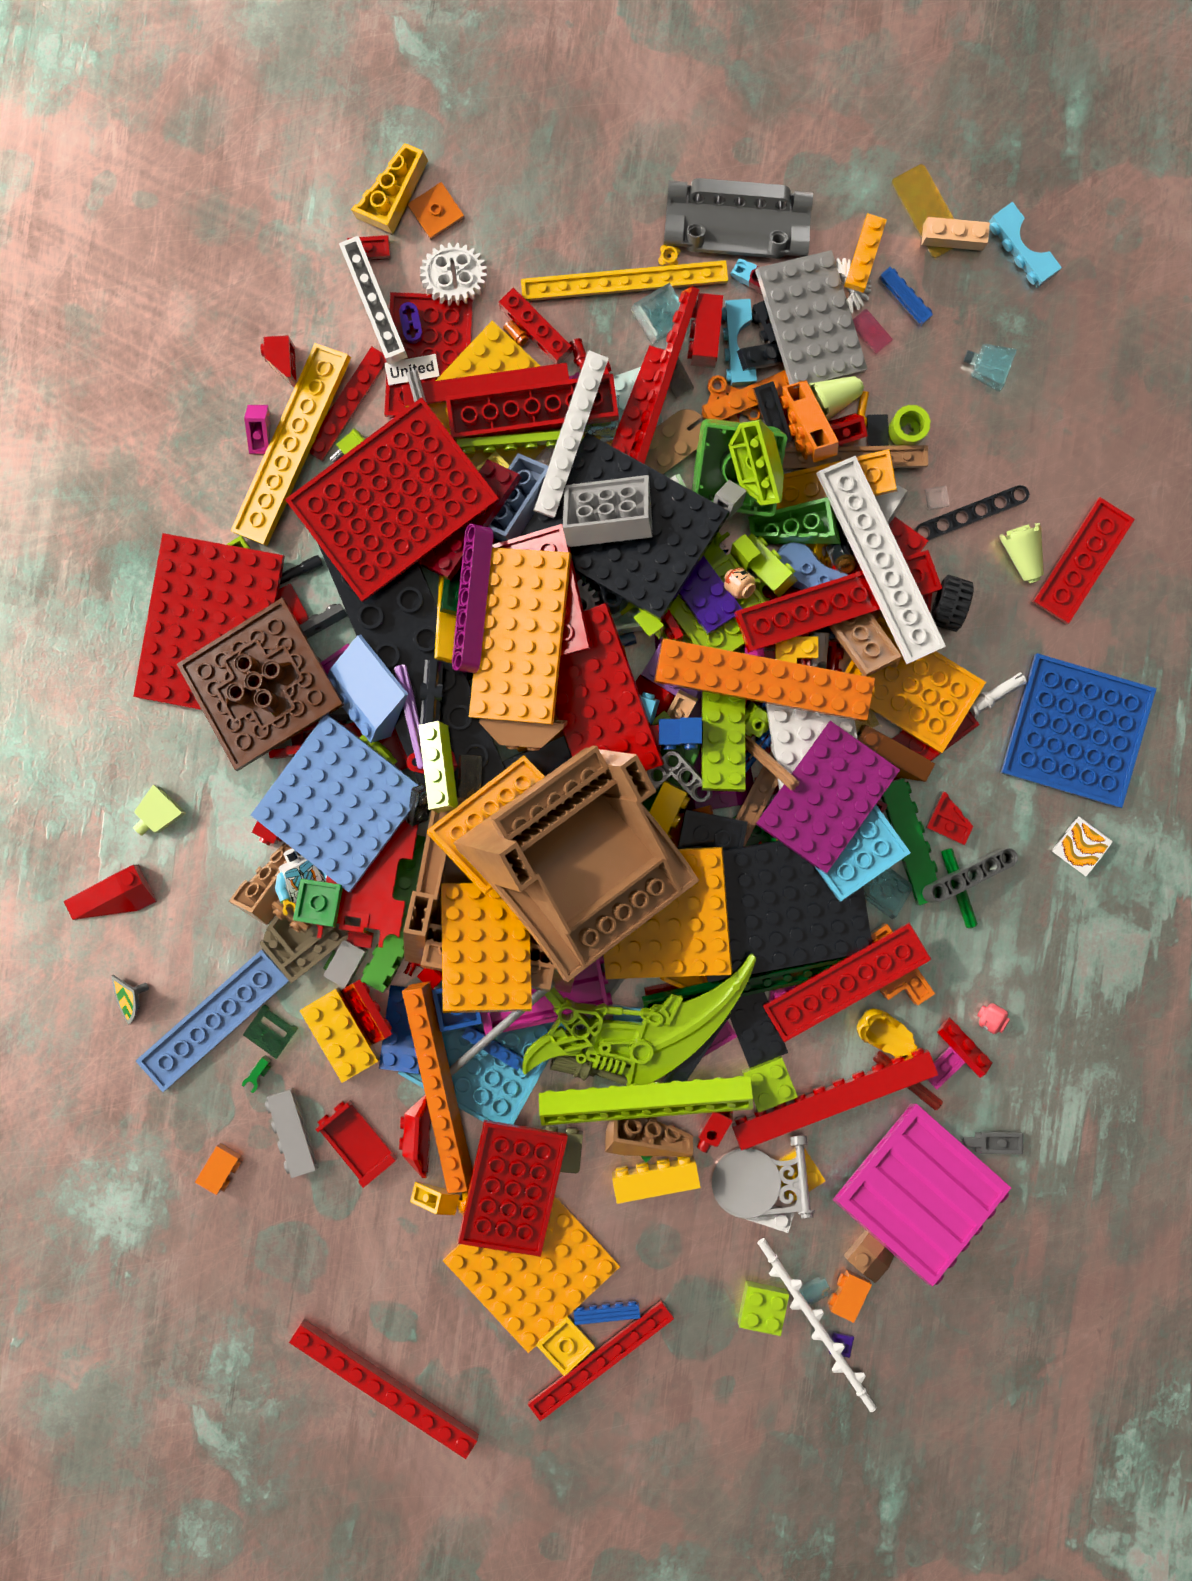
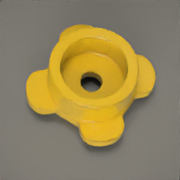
(673, 251)

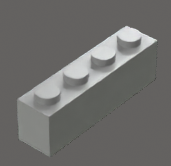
(291, 1132)

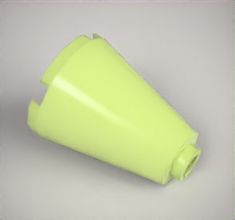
(836, 394)
(1026, 551)

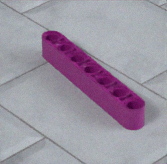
(472, 598)

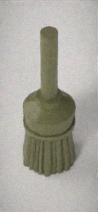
(569, 1065)

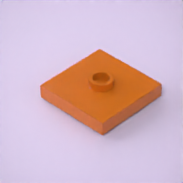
(435, 210)

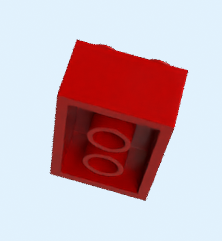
(705, 330)

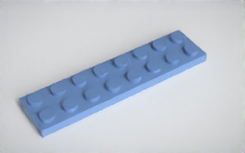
(212, 1020)

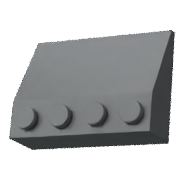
(607, 511)

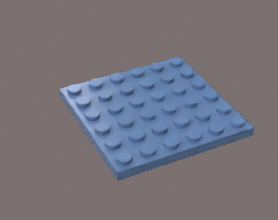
(337, 803)

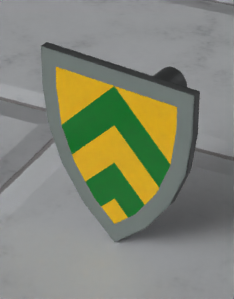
(128, 997)

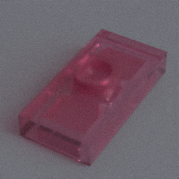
(871, 331)

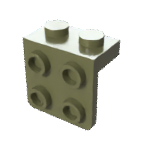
(573, 1148)

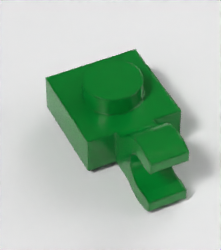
(260, 1069)

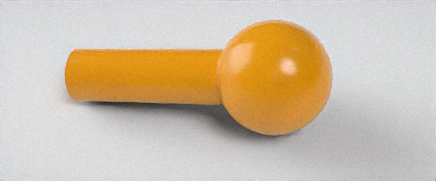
(863, 404)

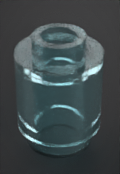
(815, 1290)

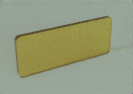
(921, 201)

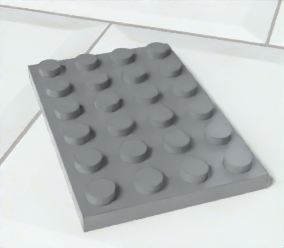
(811, 318)

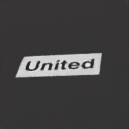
(425, 365)

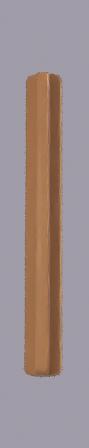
(770, 763)

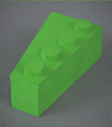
(801, 523)
(385, 962)

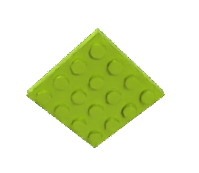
(729, 635)

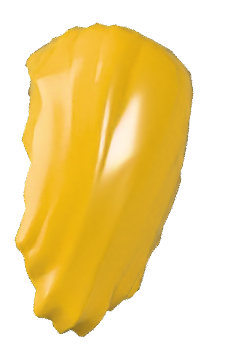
(885, 1033)

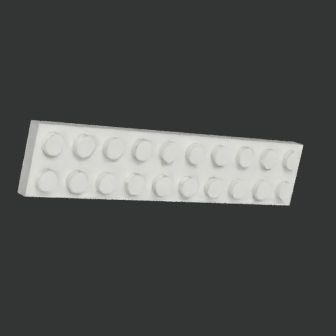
(880, 559)

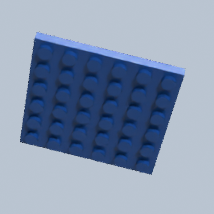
(1078, 730)

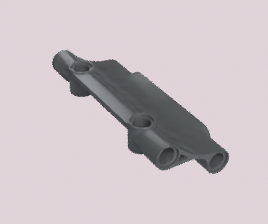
(738, 218)

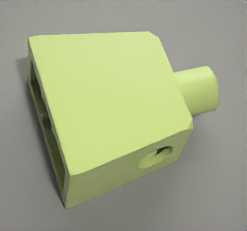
(157, 811)

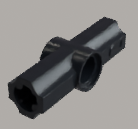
(431, 691)

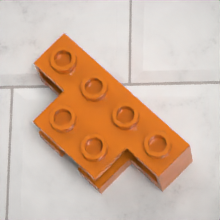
(806, 419)
(912, 982)

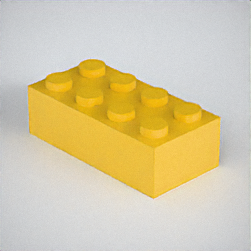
(340, 1035)
(655, 1179)

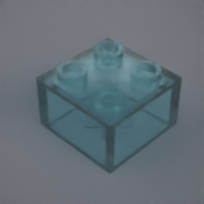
(657, 312)

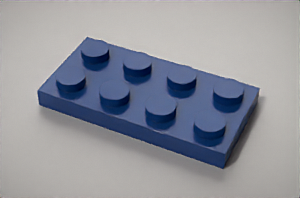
(398, 1049)

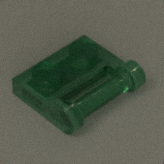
(266, 1037)

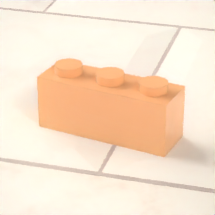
(955, 233)

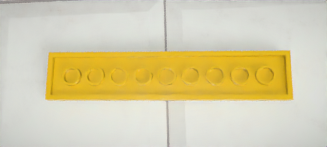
(291, 444)

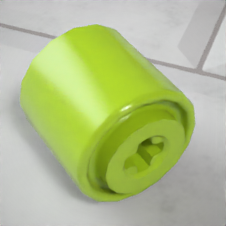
(914, 417)

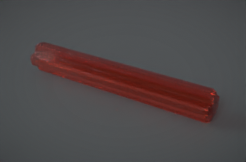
(918, 1089)

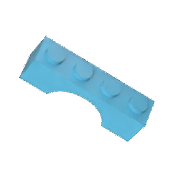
(1038, 266)
(737, 317)

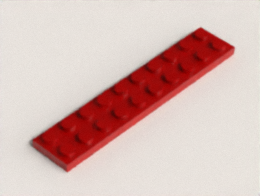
(823, 605)

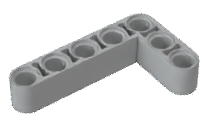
(677, 772)

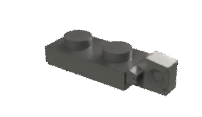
(996, 1142)

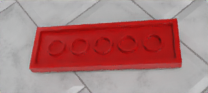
(1083, 560)

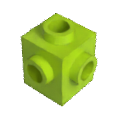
(755, 720)

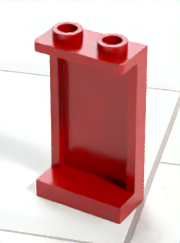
(356, 1142)

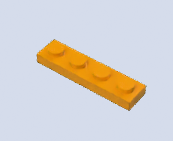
(865, 253)

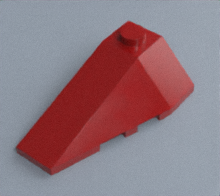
(114, 895)

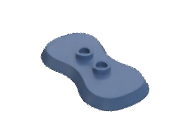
(808, 567)

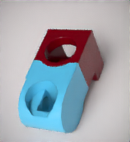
(745, 273)

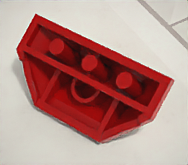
(416, 1136)

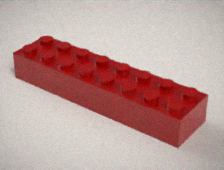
(524, 408)

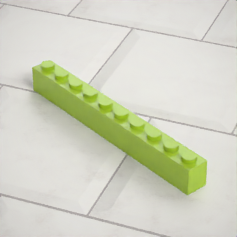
(645, 1100)

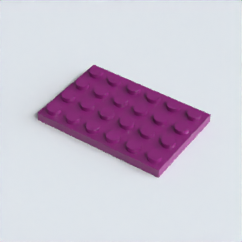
(834, 796)

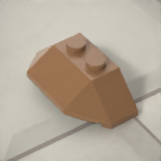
(522, 733)

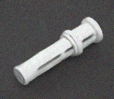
(988, 699)

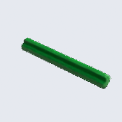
(962, 898)

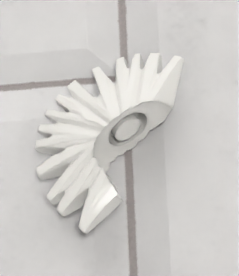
(855, 297)

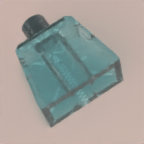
(991, 364)

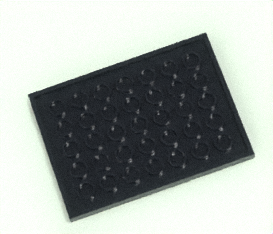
(646, 569)
(787, 911)

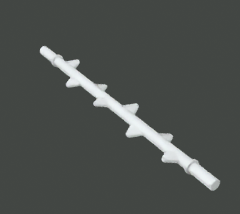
(814, 1317)

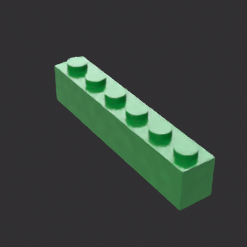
(902, 817)

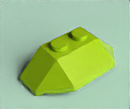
(757, 462)

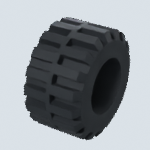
(952, 603)

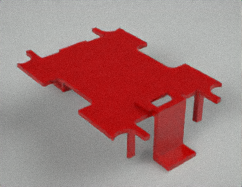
(373, 894)

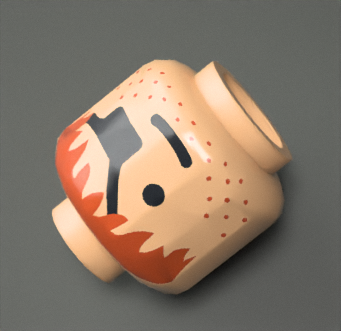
(739, 583)

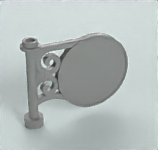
(750, 1183)

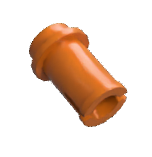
(516, 333)

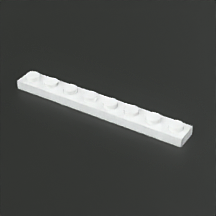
(571, 434)

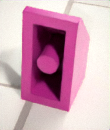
(257, 428)

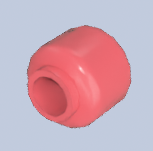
(993, 1018)

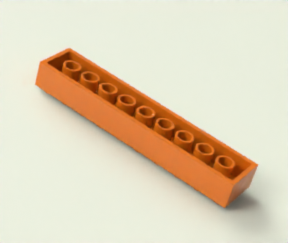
(764, 680)

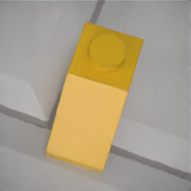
(434, 1199)

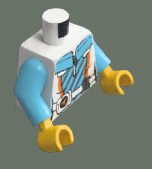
(290, 875)

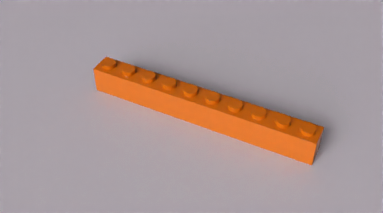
(438, 1086)

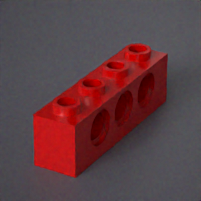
(535, 326)

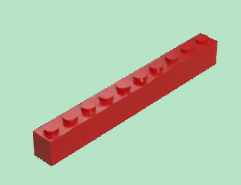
(834, 1099)
(384, 1389)

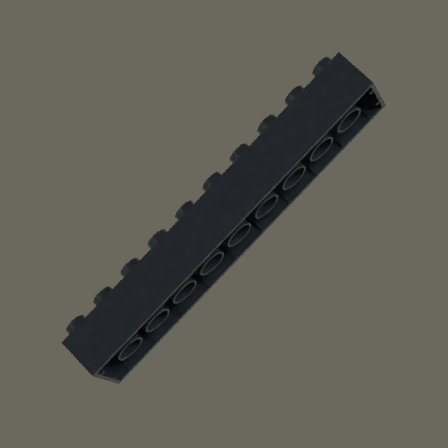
(402, 631)

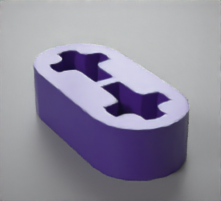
(415, 322)

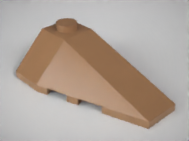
(259, 893)
(646, 1138)
(869, 1256)

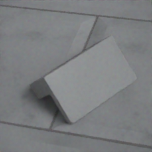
(345, 963)

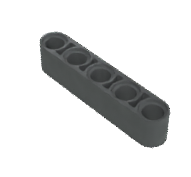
(978, 872)

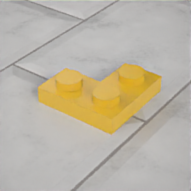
(797, 649)

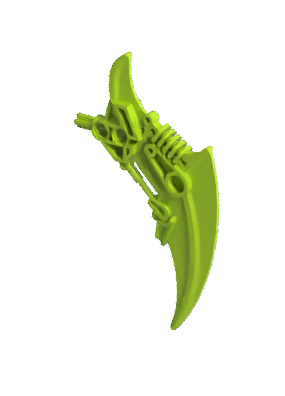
(651, 1048)

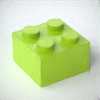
(770, 1084)
(763, 1308)

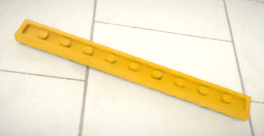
(624, 280)

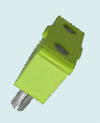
(347, 443)

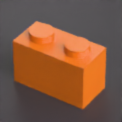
(218, 1169)
(849, 1295)

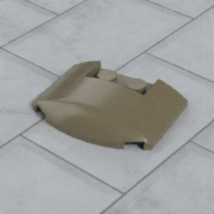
(298, 952)

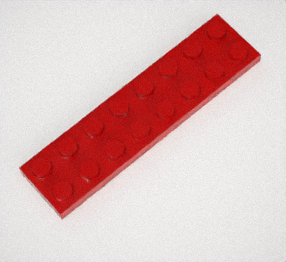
(847, 982)

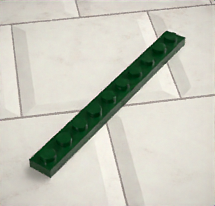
(756, 984)

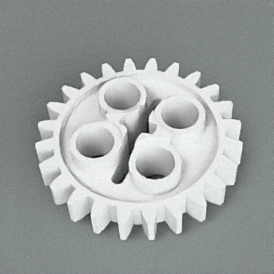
(434, 276)

